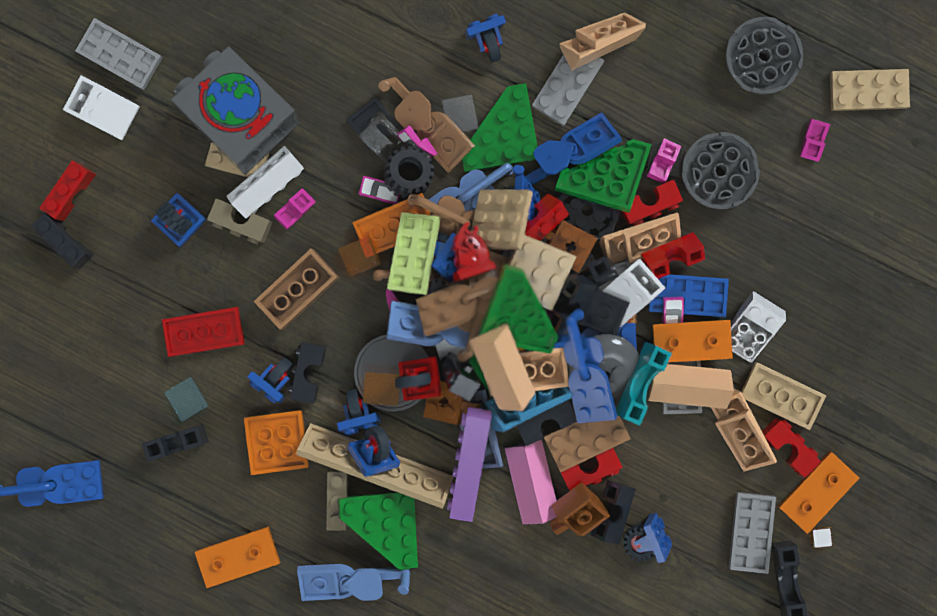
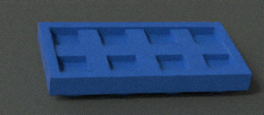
(701, 294)

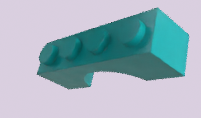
(632, 403)

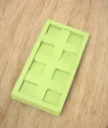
(413, 253)

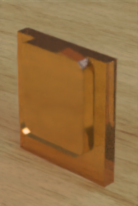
(359, 256)
(380, 389)

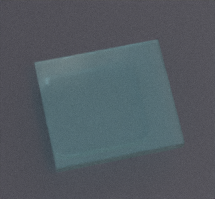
(186, 399)

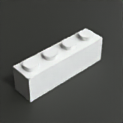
(265, 182)

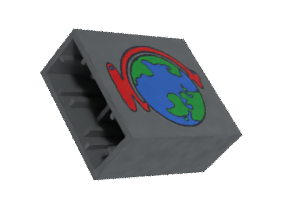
(235, 109)

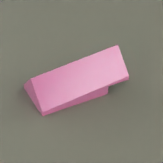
(531, 482)

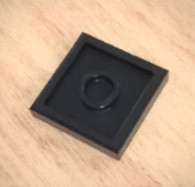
(363, 116)
(604, 313)

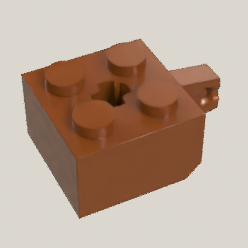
(566, 234)
(448, 407)
(578, 511)

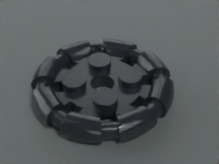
(595, 220)

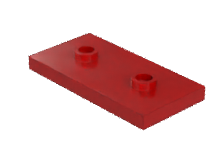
(203, 331)

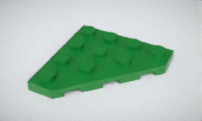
(505, 133)
(609, 177)
(519, 307)
(385, 523)

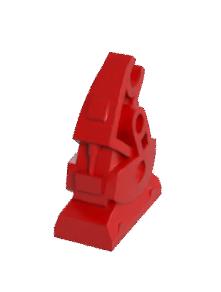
(470, 254)

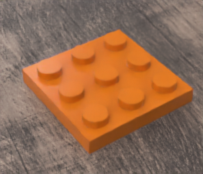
(274, 442)

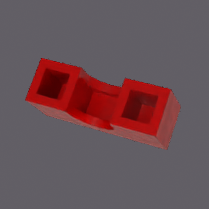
(666, 197)
(59, 201)
(550, 214)
(686, 248)
(803, 459)
(606, 464)

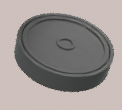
(382, 356)

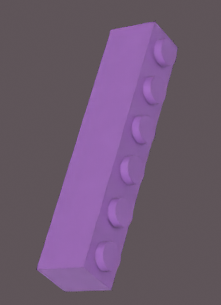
(470, 463)

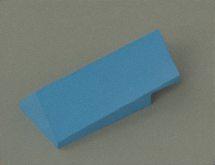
(540, 402)

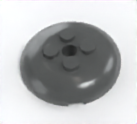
(776, 42)
(738, 165)
(618, 362)

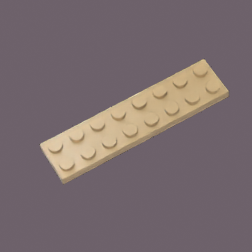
(408, 479)

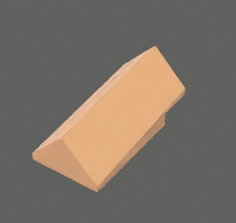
(601, 39)
(640, 238)
(503, 369)
(545, 369)
(692, 386)
(743, 434)

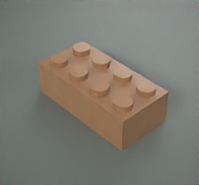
(296, 289)
(584, 441)

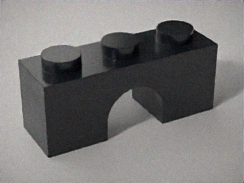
(55, 235)
(579, 292)
(458, 376)
(302, 388)
(562, 413)
(175, 442)
(620, 500)

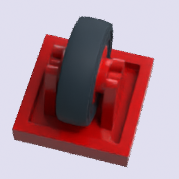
(419, 379)

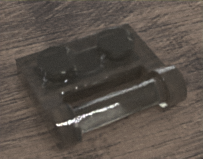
(377, 140)

